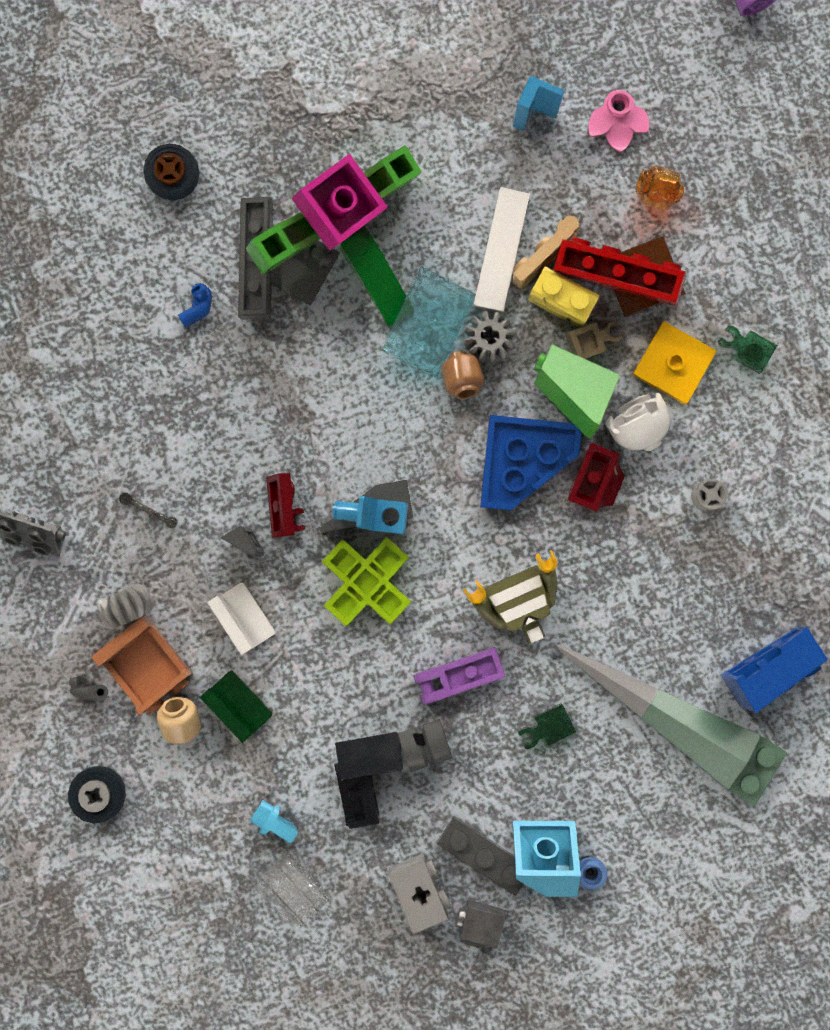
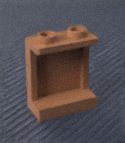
(144, 665)

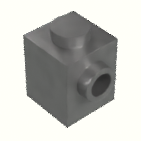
(480, 924)

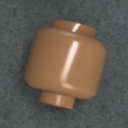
(462, 375)

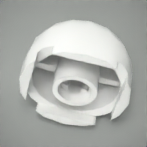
(641, 424)

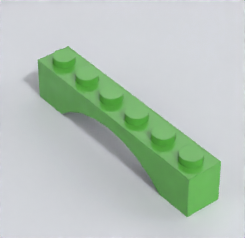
(297, 234)

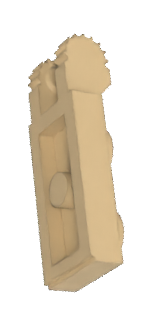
(546, 252)

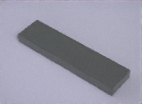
(254, 288)

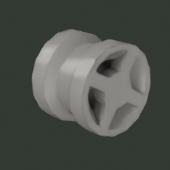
(715, 495)

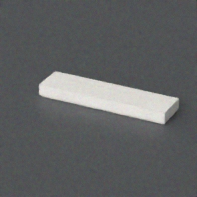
(501, 250)

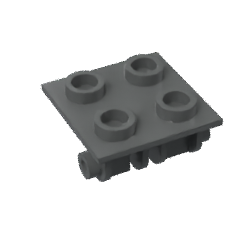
(305, 272)
(21, 529)

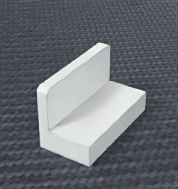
(242, 618)

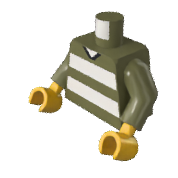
(519, 599)

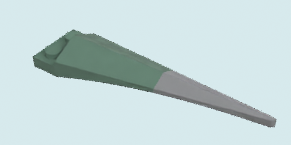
(725, 750)

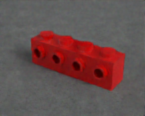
(620, 272)

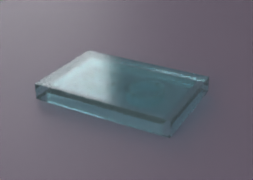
(428, 322)

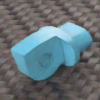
(268, 820)

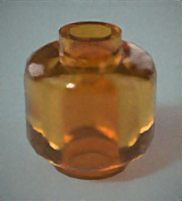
(659, 187)

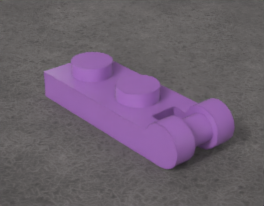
(460, 675)

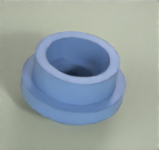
(600, 877)

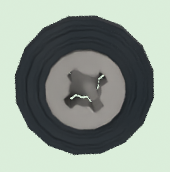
(104, 784)

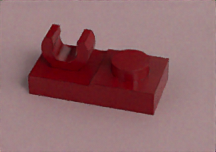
(280, 500)

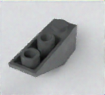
(391, 491)

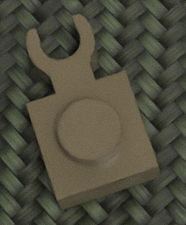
(589, 341)

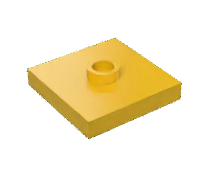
(674, 363)

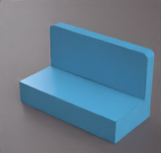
(540, 97)

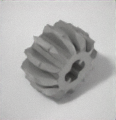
(496, 330)
(125, 606)

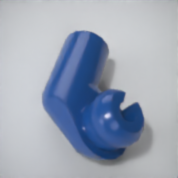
(200, 305)

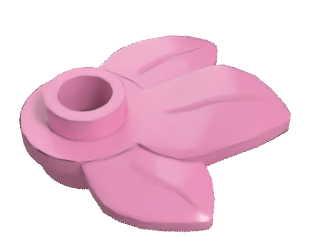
(618, 125)

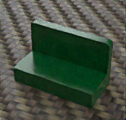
(236, 706)

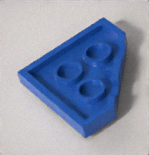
(524, 457)

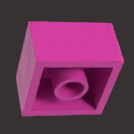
(339, 202)

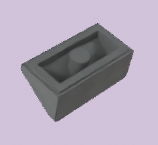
(245, 540)

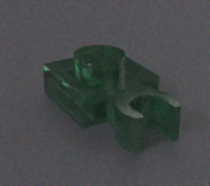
(751, 350)
(551, 725)

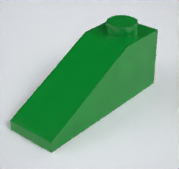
(374, 273)

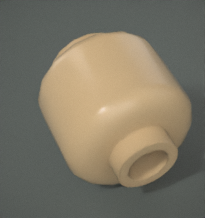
(178, 720)

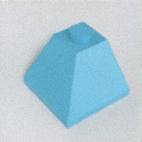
(547, 857)

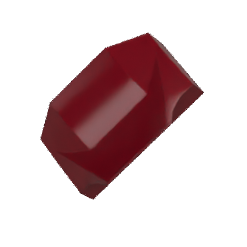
(596, 479)

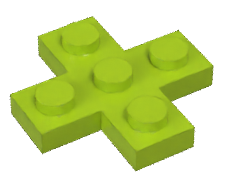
(366, 581)

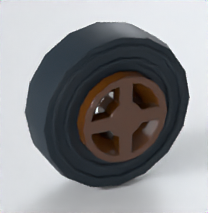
(164, 162)

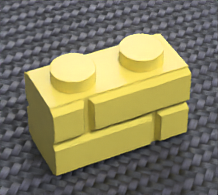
(563, 297)

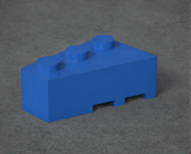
(774, 669)

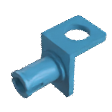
(369, 514)

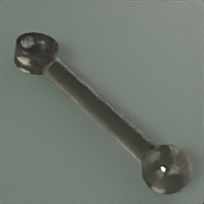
(126, 499)

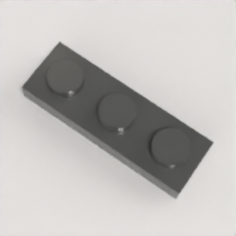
(480, 854)

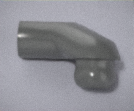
(90, 692)

